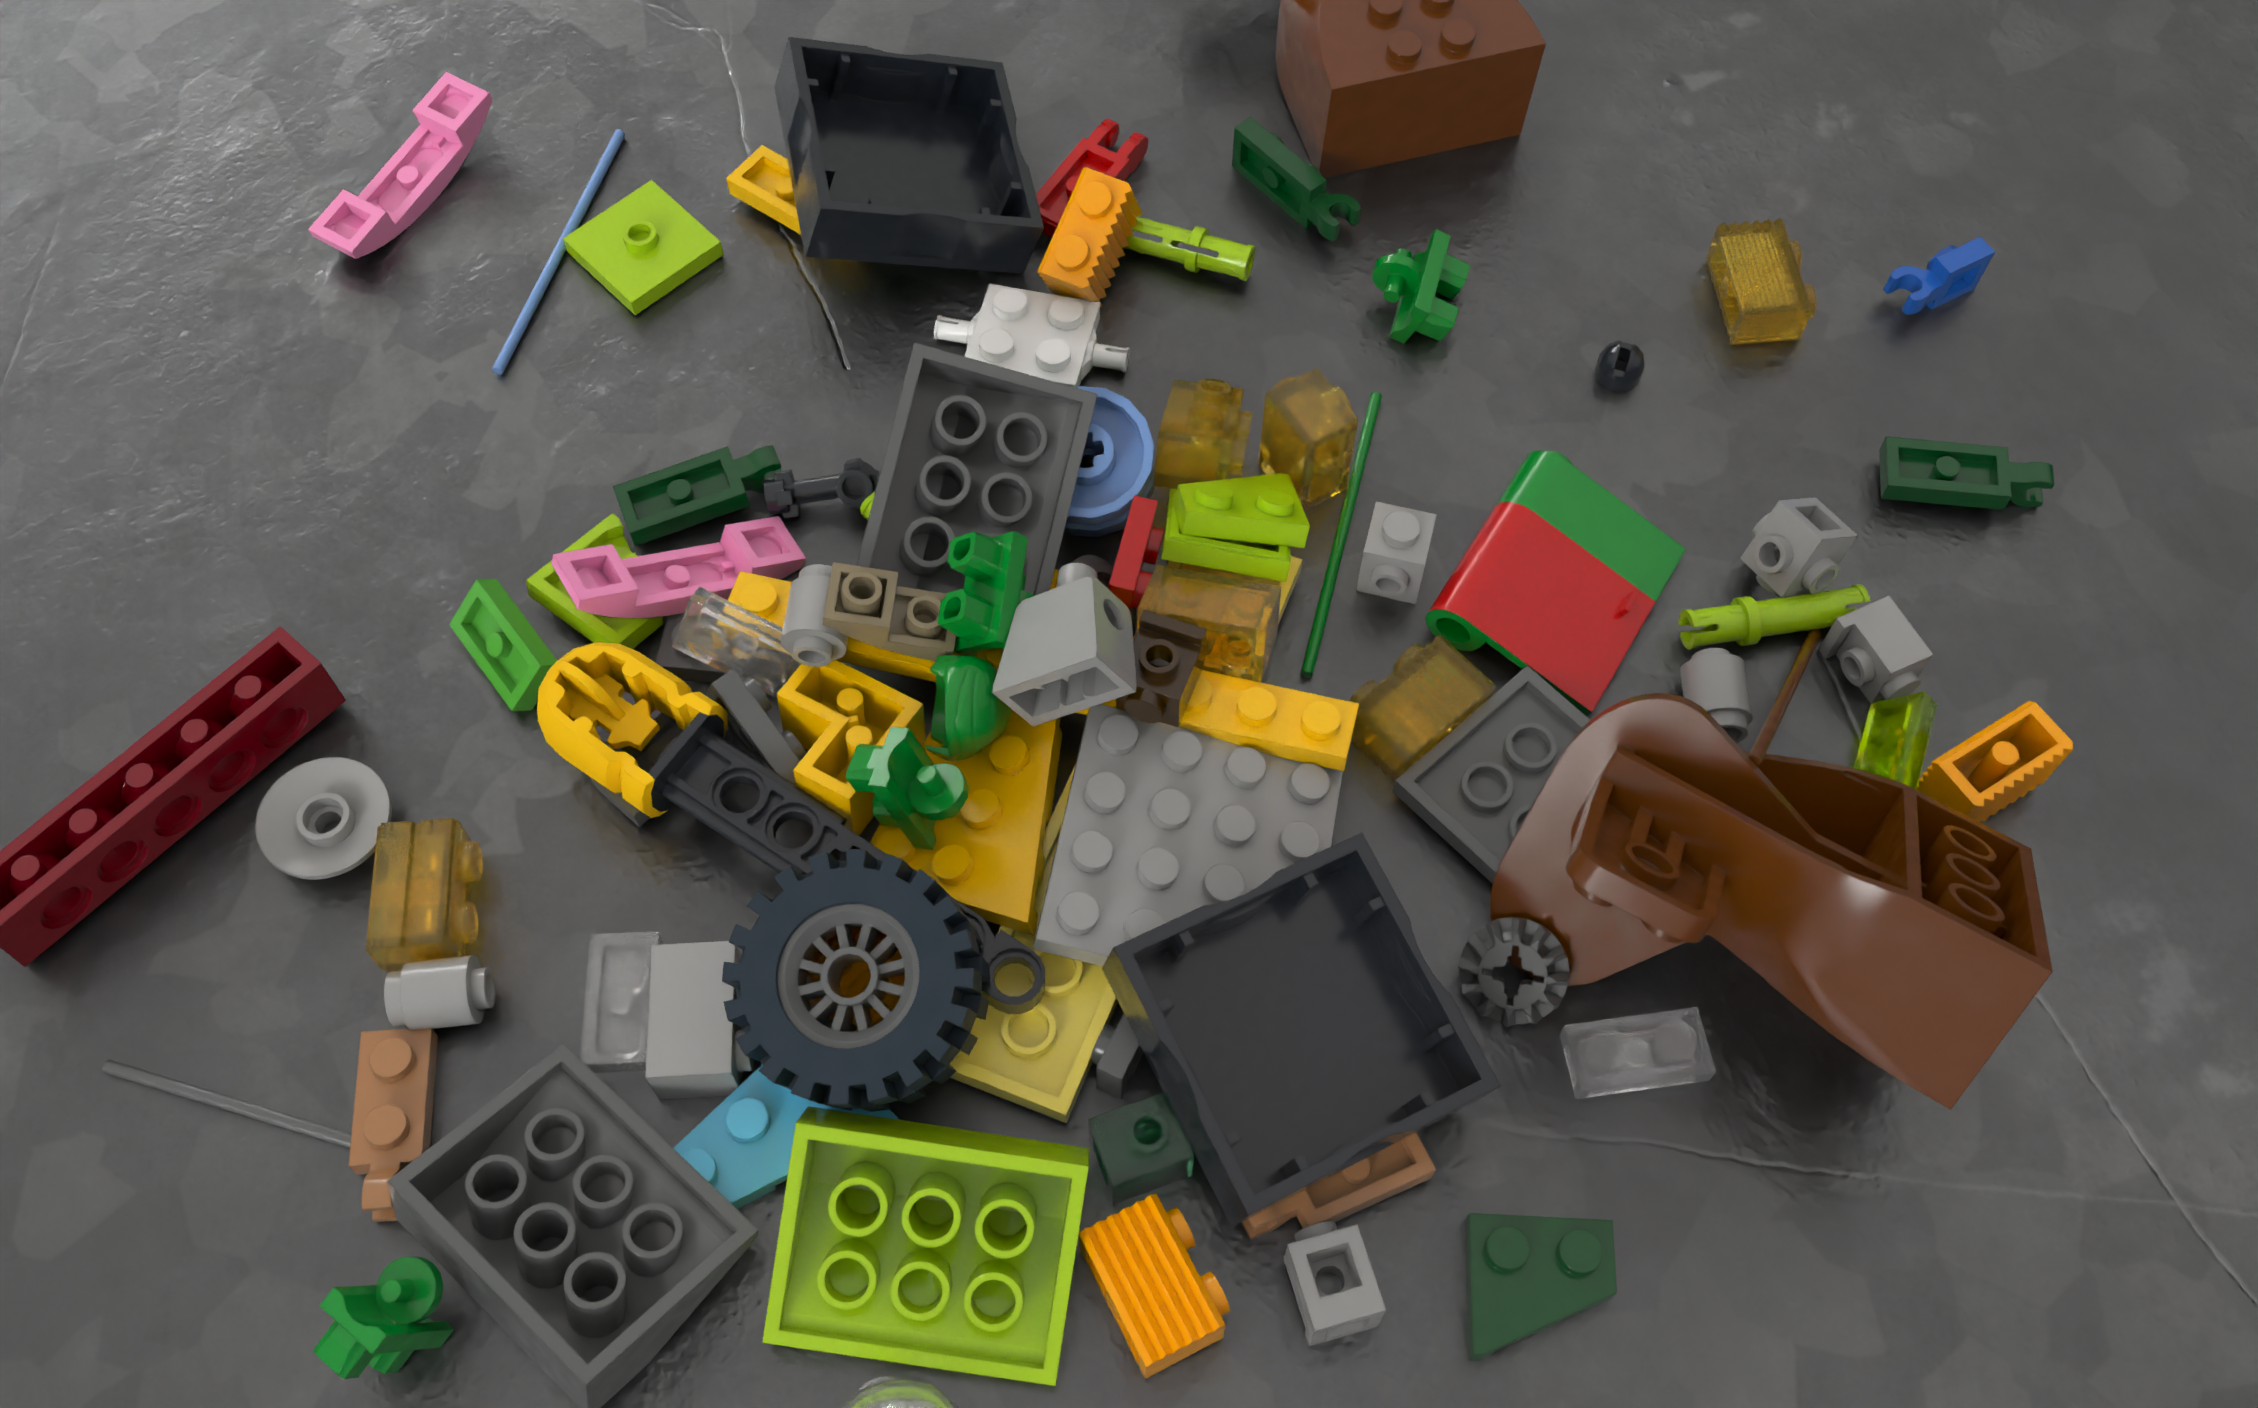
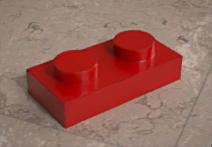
(1138, 546)

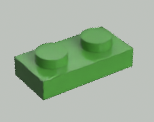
(503, 643)

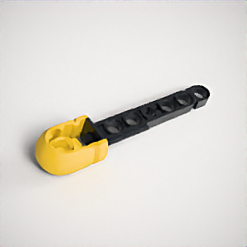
(701, 766)

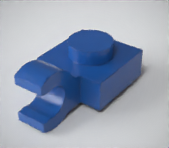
(1947, 276)

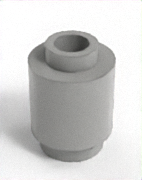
(803, 625)
(1721, 687)
(439, 993)

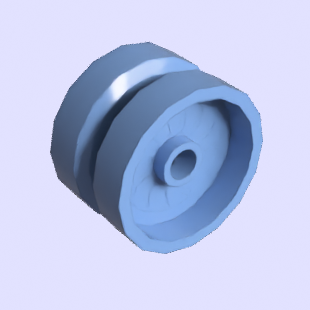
(1121, 468)

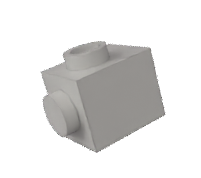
(1395, 552)

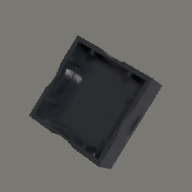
(905, 158)
(1297, 1028)

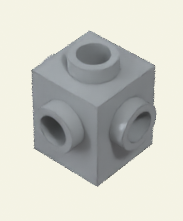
(1798, 547)

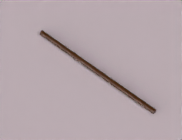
(1784, 697)

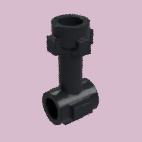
(851, 486)

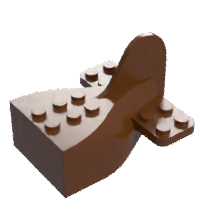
(1404, 76)
(1829, 881)

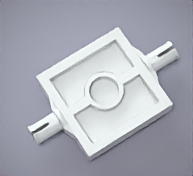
(1035, 335)

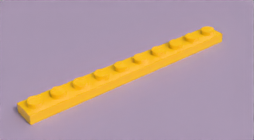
(1222, 706)

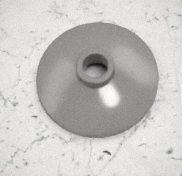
(310, 798)

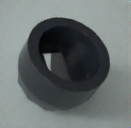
(1615, 379)

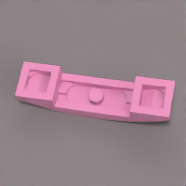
(413, 176)
(666, 580)

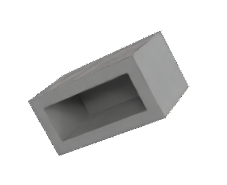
(689, 1036)

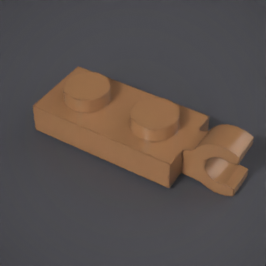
(391, 1110)
(1351, 1189)

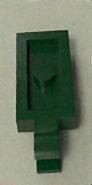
(1290, 180)
(1959, 474)
(693, 491)

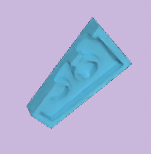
(749, 1139)

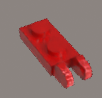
(1091, 154)

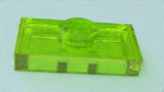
(1897, 737)

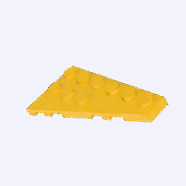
(994, 845)

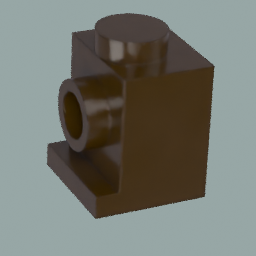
(1167, 668)

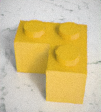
(830, 715)

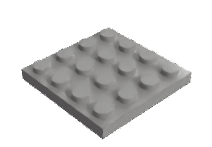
(1171, 826)

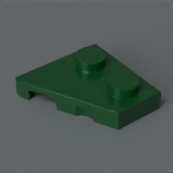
(1532, 1275)

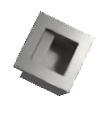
(1878, 650)
(1342, 1253)

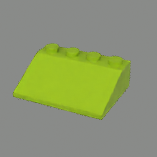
(926, 1245)

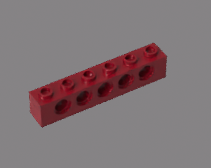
(158, 791)

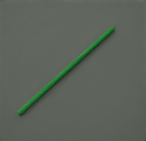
(1340, 536)

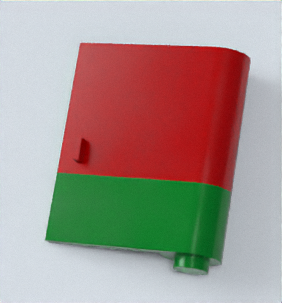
(1557, 579)

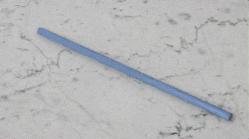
(557, 253)

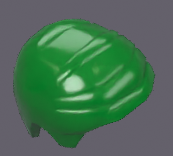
(965, 708)

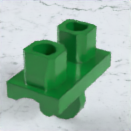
(1415, 284)
(991, 592)
(907, 785)
(385, 1320)

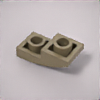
(878, 612)

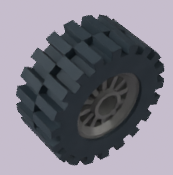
(913, 1039)

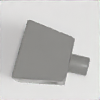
(1067, 649)

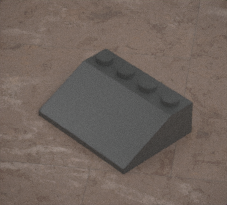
(978, 456)
(572, 1225)

